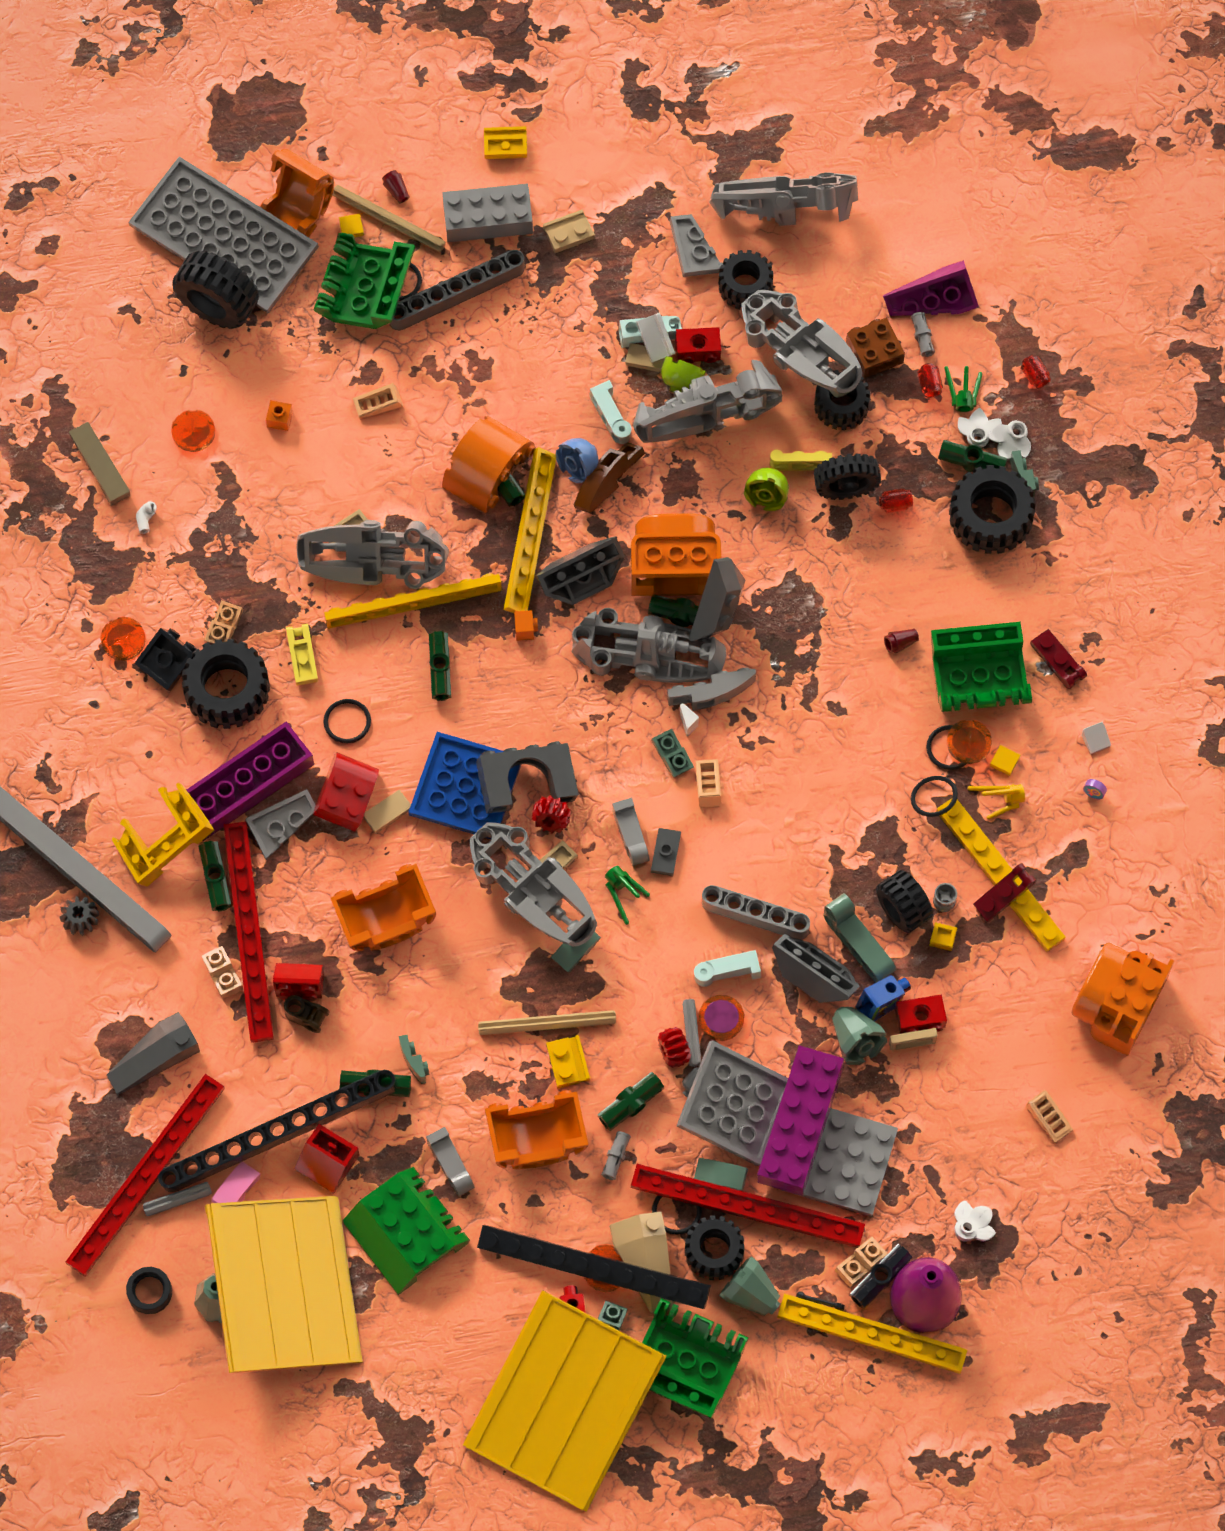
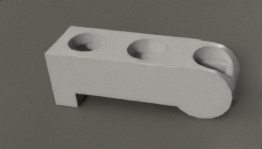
(630, 831)
(450, 1161)

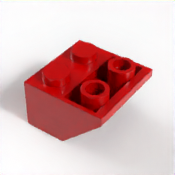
(298, 980)
(326, 1158)

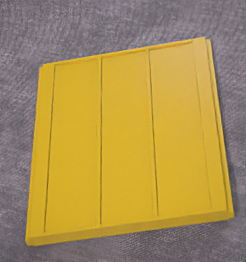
(283, 1284)
(564, 1400)

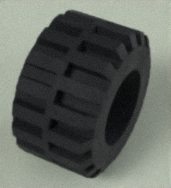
(739, 265)
(842, 415)
(904, 901)
(719, 1229)

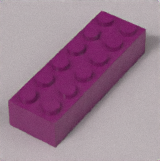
(251, 776)
(800, 1120)

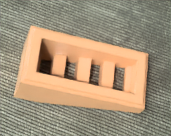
(384, 391)
(711, 796)
(1050, 1104)

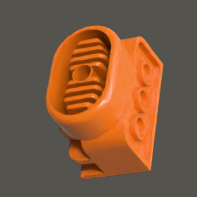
(673, 554)
(1120, 995)

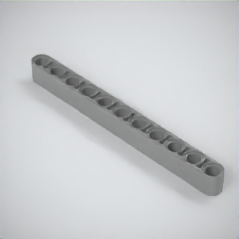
(82, 873)

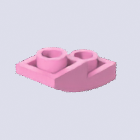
(236, 1184)

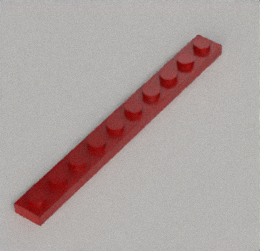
(248, 932)
(144, 1175)
(747, 1205)

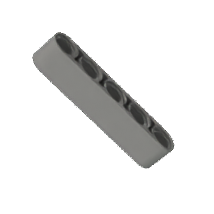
(749, 903)

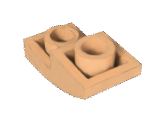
(224, 623)
(222, 972)
(861, 1262)

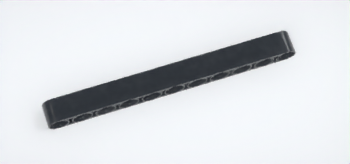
(266, 1131)

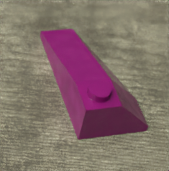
(937, 292)

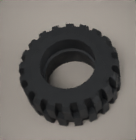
(215, 289)
(997, 484)
(221, 657)

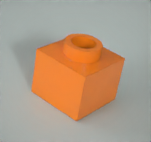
(282, 420)
(525, 625)

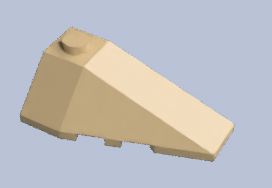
(643, 1243)

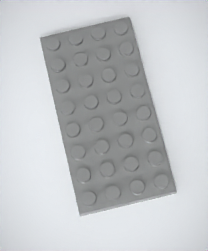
(199, 213)

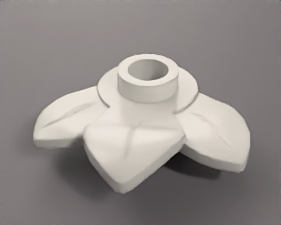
(977, 426)
(1010, 442)
(975, 1220)

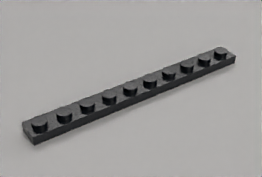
(594, 1266)

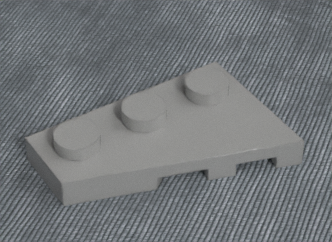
(692, 248)
(279, 822)

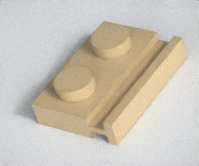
(568, 231)

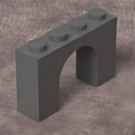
(552, 760)

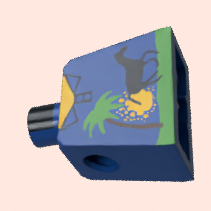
(882, 997)

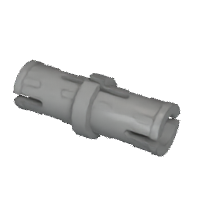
(922, 334)
(616, 1155)

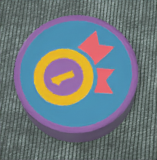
(1095, 789)

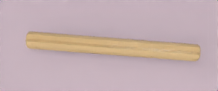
(388, 218)
(547, 1022)

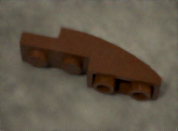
(603, 479)

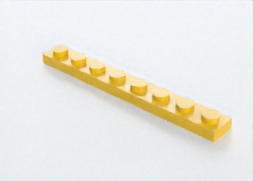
(530, 531)
(407, 602)
(996, 869)
(872, 1333)

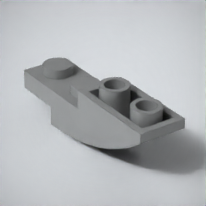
(721, 688)

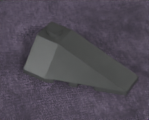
(158, 1050)

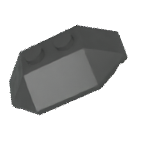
(582, 571)
(718, 600)
(813, 970)

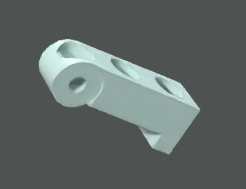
(630, 333)
(618, 428)
(727, 967)

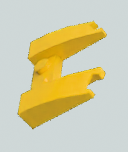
(191, 828)

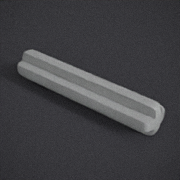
(691, 1031)
(177, 1199)

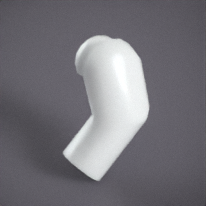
(144, 515)

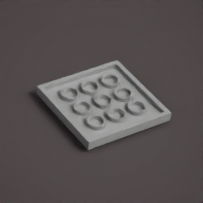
(733, 1103)
(850, 1162)

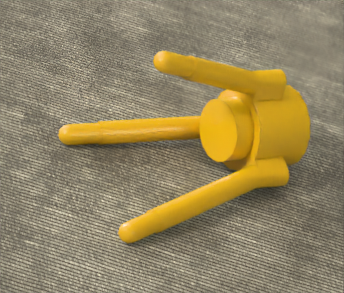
(1012, 793)

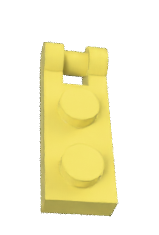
(797, 460)
(302, 655)

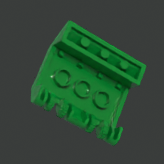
(365, 283)
(979, 666)
(403, 1229)
(696, 1363)

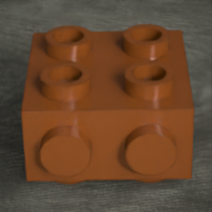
(875, 347)

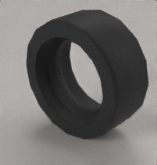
(141, 1274)

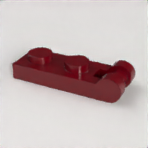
(1058, 658)
(1004, 893)

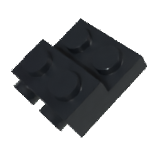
(165, 657)

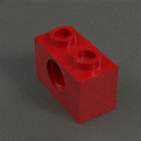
(706, 337)
(930, 1006)

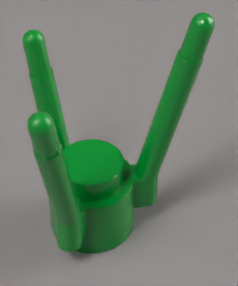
(964, 400)
(619, 879)

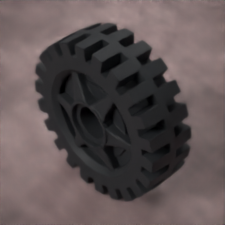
(847, 476)

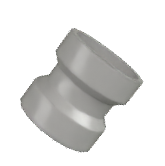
(947, 893)

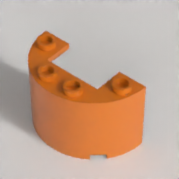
(300, 193)
(485, 461)
(387, 912)
(537, 1133)

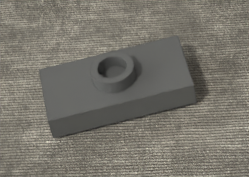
(666, 852)

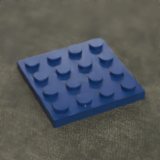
(451, 786)

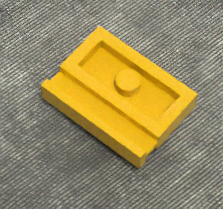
(505, 142)
(567, 1061)

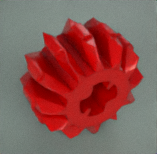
(551, 814)
(674, 1047)

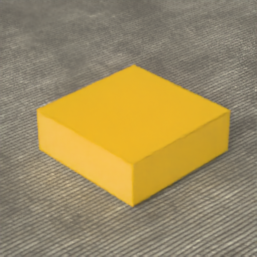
(351, 225)
(1005, 760)
(943, 936)

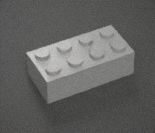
(487, 212)

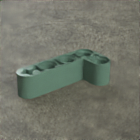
(858, 940)

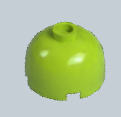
(679, 373)
(767, 488)

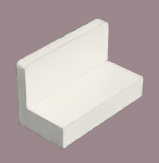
(655, 337)

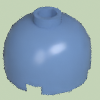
(578, 458)

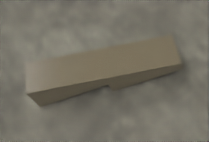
(100, 463)

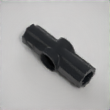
(890, 1265)

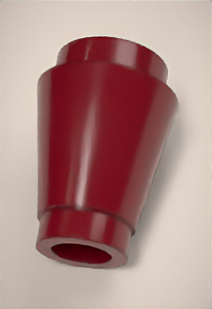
(395, 185)
(899, 640)

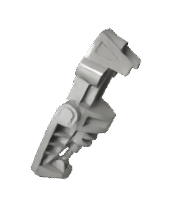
(781, 195)
(798, 344)
(704, 404)
(372, 553)
(647, 648)
(537, 891)

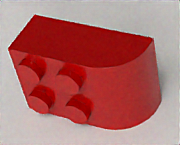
(346, 792)

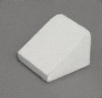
(689, 719)
(1096, 737)

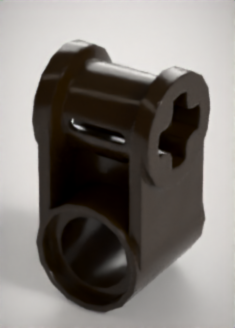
(309, 1016)

